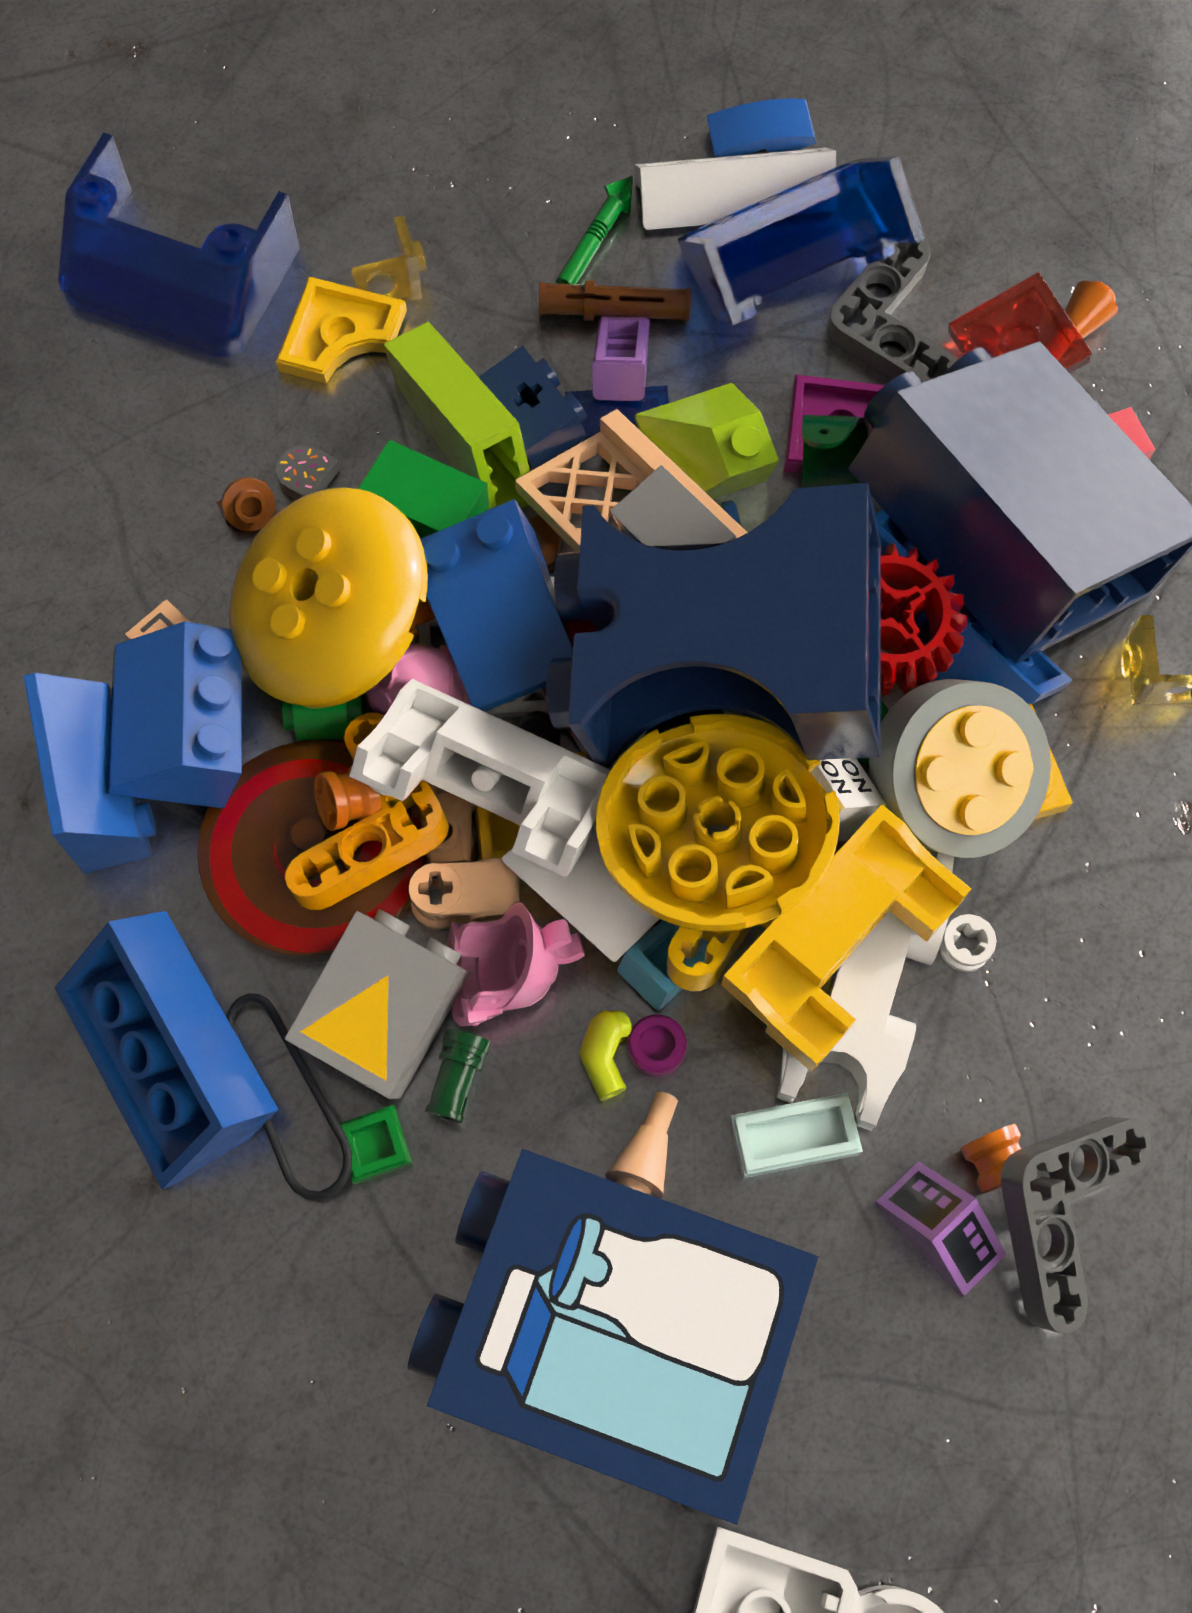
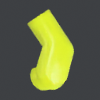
(598, 1048)

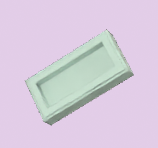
(795, 1135)

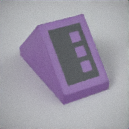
(943, 1226)

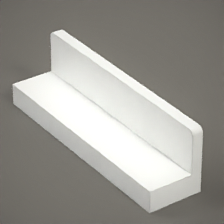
(712, 188)

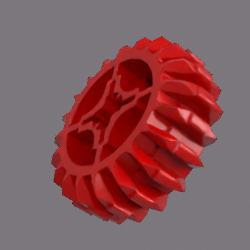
(905, 592)

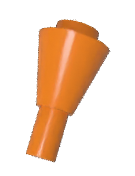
(1091, 306)

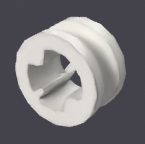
(973, 927)

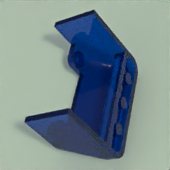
(800, 231)
(161, 285)

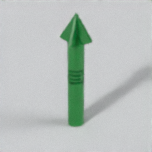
(618, 201)

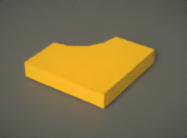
(335, 325)

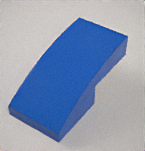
(760, 125)

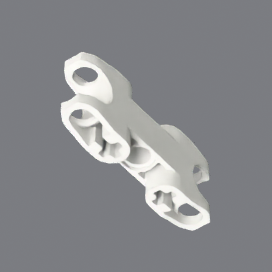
(877, 1042)

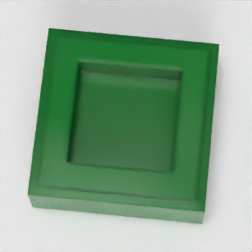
(376, 1145)

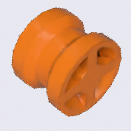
(343, 799)
(990, 1154)

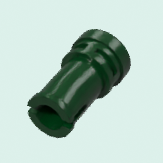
(461, 1059)

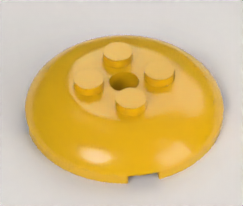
(327, 597)
(706, 775)

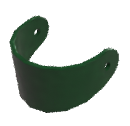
(830, 448)

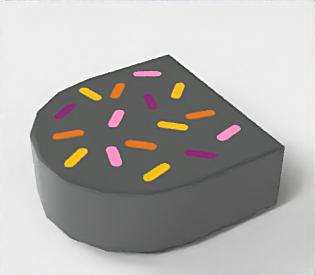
(305, 470)

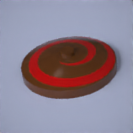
(258, 835)

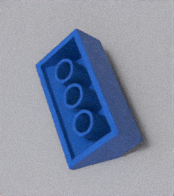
(164, 1046)

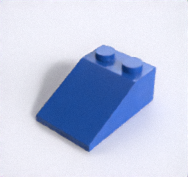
(495, 605)

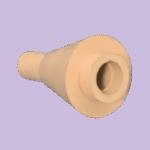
(644, 1157)

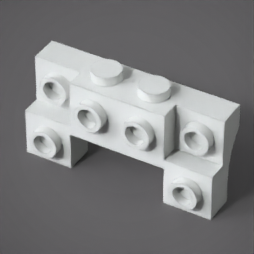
(490, 765)

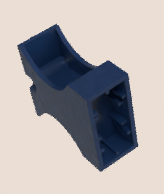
(748, 626)

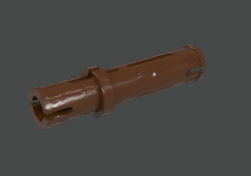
(614, 301)

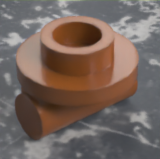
(247, 504)

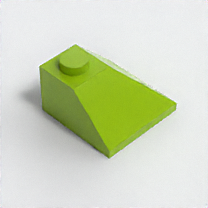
(713, 439)

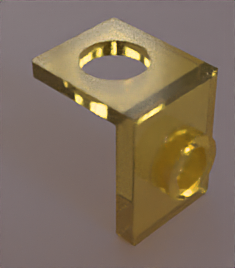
(402, 269)
(1141, 664)

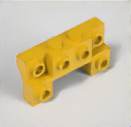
(800, 950)

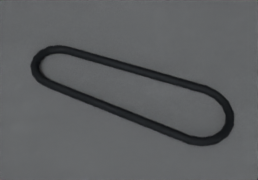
(319, 1097)

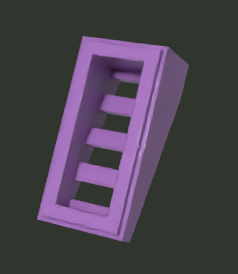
(620, 358)

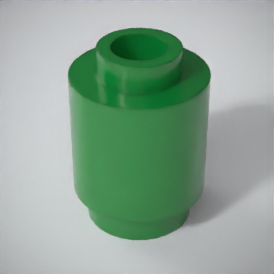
(321, 723)

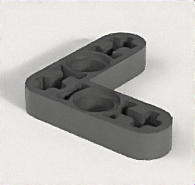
(876, 321)
(1055, 1284)

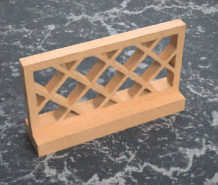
(628, 454)

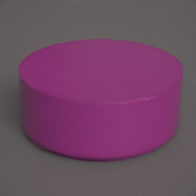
(656, 1045)

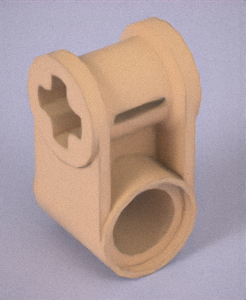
(469, 890)

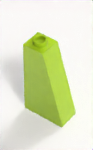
(459, 412)

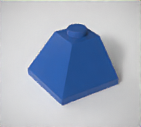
(986, 661)

